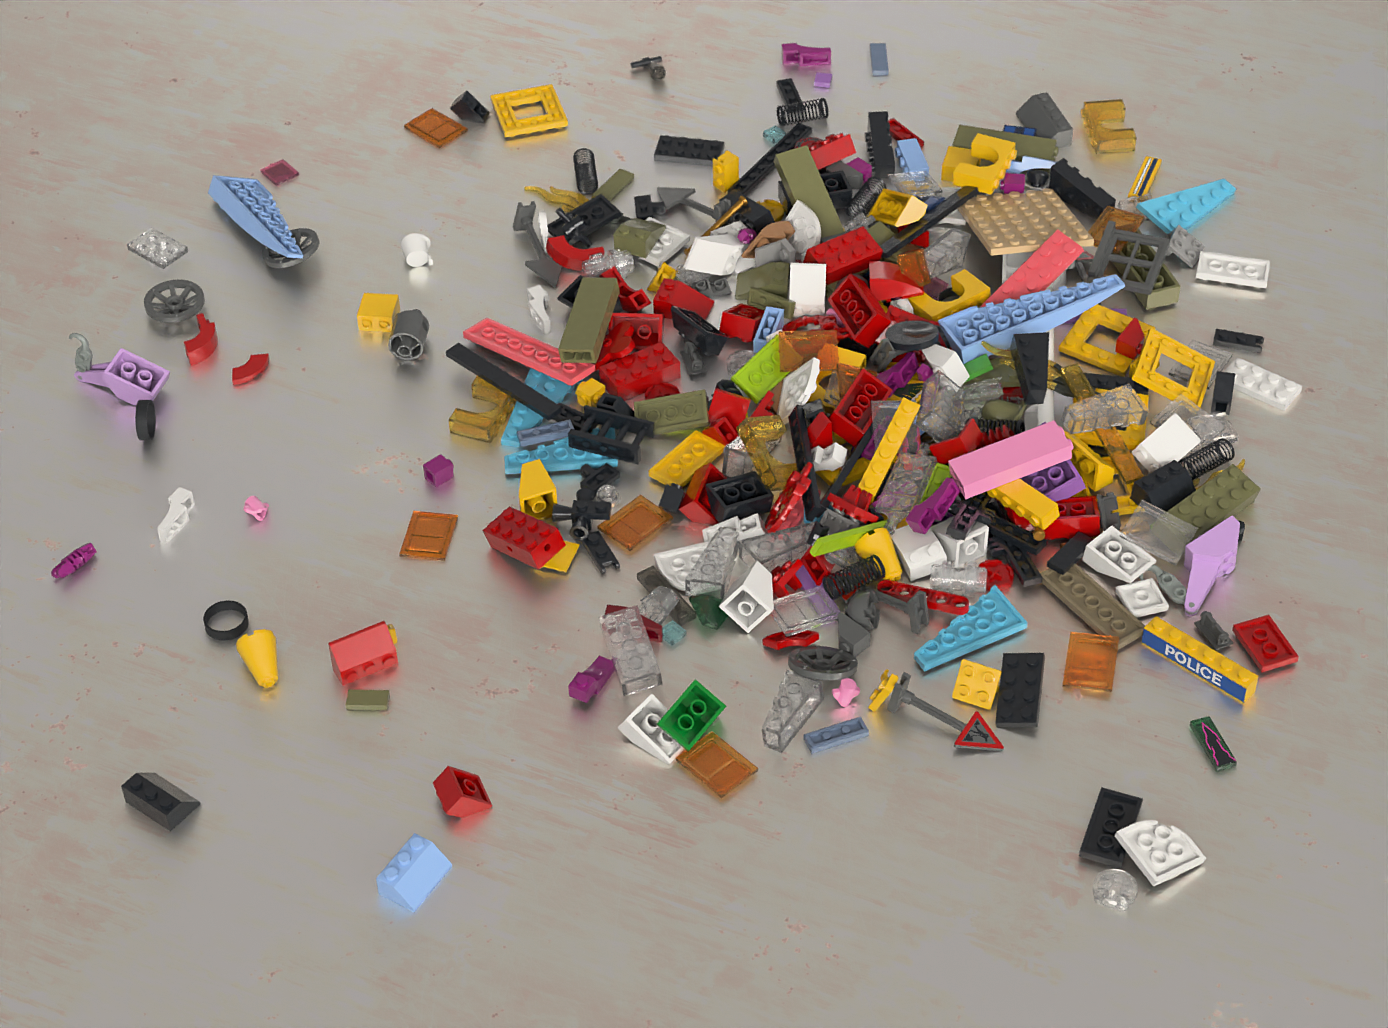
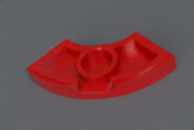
(246, 372)
(779, 640)

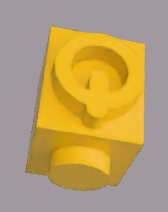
(589, 392)

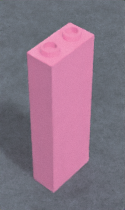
(1010, 459)

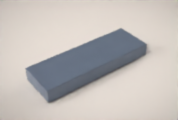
(879, 59)
(544, 433)
(836, 735)

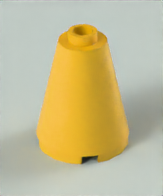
(880, 544)
(260, 656)

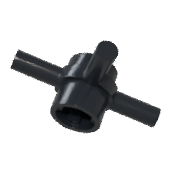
(574, 227)

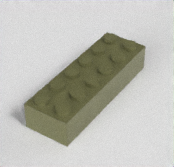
(1166, 288)
(1217, 500)

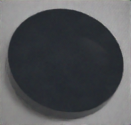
(912, 335)

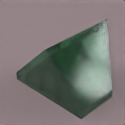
(708, 611)

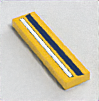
(1145, 177)

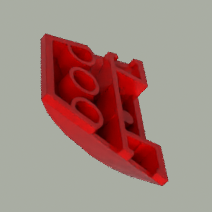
(889, 282)

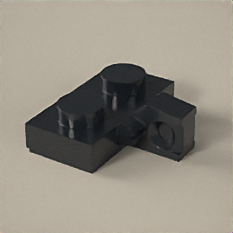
(646, 208)
(598, 477)

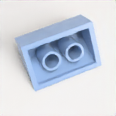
(413, 873)

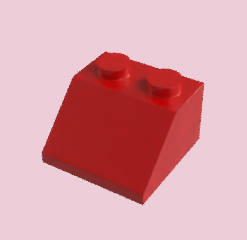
(461, 792)

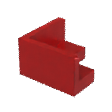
(958, 446)

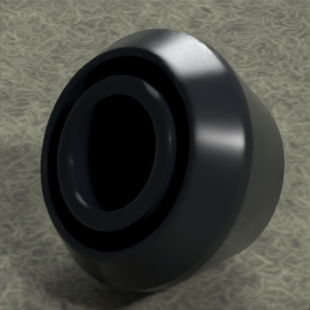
(1037, 177)

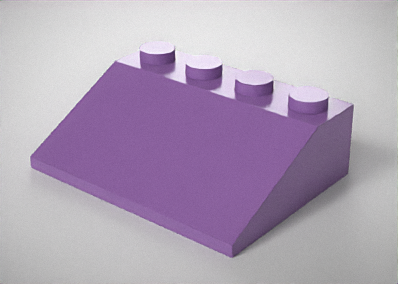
(1056, 481)

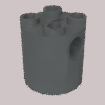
(408, 334)

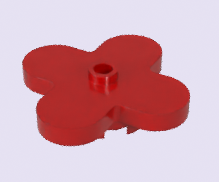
(616, 344)

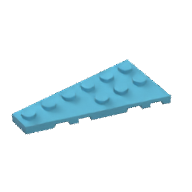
(1186, 206)
(525, 418)
(559, 456)
(985, 623)

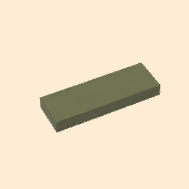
(615, 184)
(761, 299)

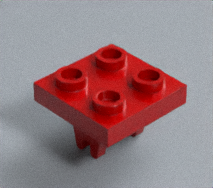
(854, 504)
(786, 575)

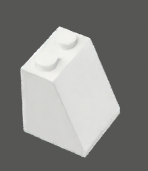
(1167, 443)
(962, 550)
(750, 597)

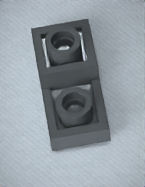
(714, 289)

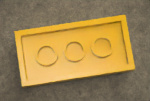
(685, 459)

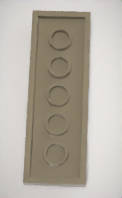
(1093, 604)

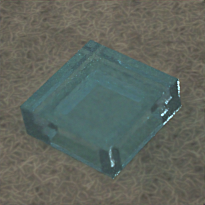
(774, 134)
(673, 632)

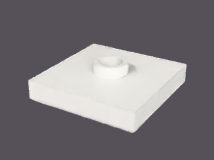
(1142, 598)

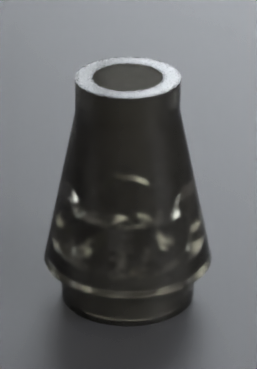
(657, 71)

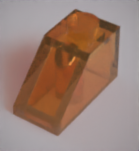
(914, 266)

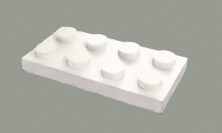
(1233, 269)
(1263, 384)

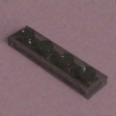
(651, 579)

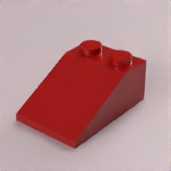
(680, 295)
(741, 322)

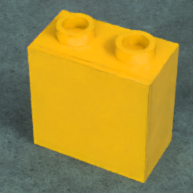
(953, 157)
(378, 312)

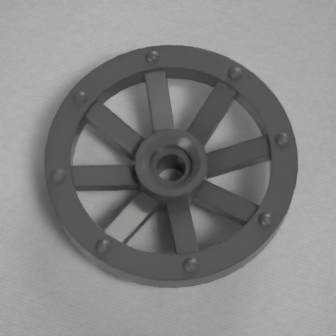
(307, 250)
(175, 306)
(822, 668)

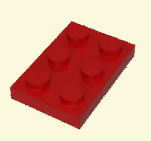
(1265, 643)

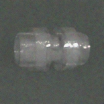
(598, 263)
(967, 579)

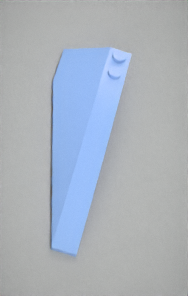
(254, 212)
(1029, 314)

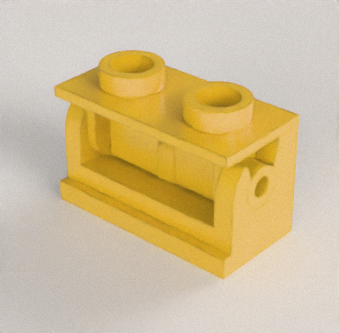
(725, 171)

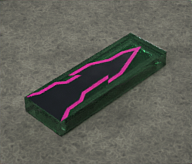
(1213, 743)

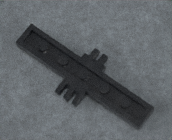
(969, 513)
(1017, 557)

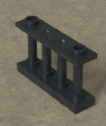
(609, 447)

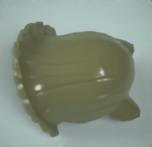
(1001, 410)

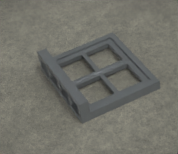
(1104, 255)

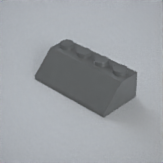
(1045, 116)

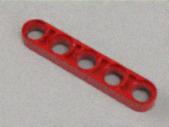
(932, 596)

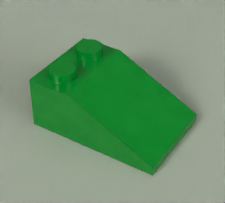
(691, 715)

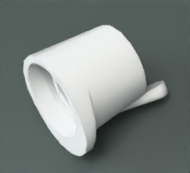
(415, 249)

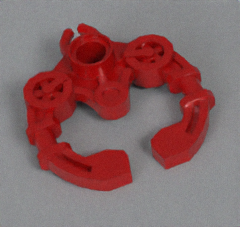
(826, 323)
(792, 492)

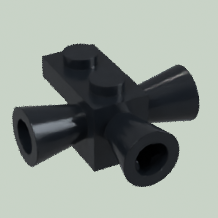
(582, 513)

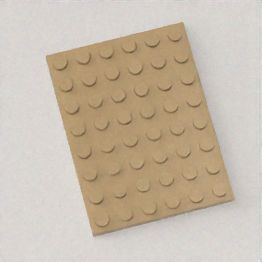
(1021, 221)

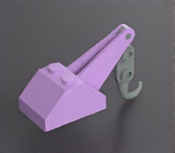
(126, 375)
(1206, 559)

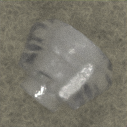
(609, 494)

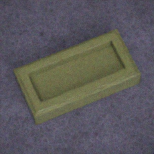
(367, 699)

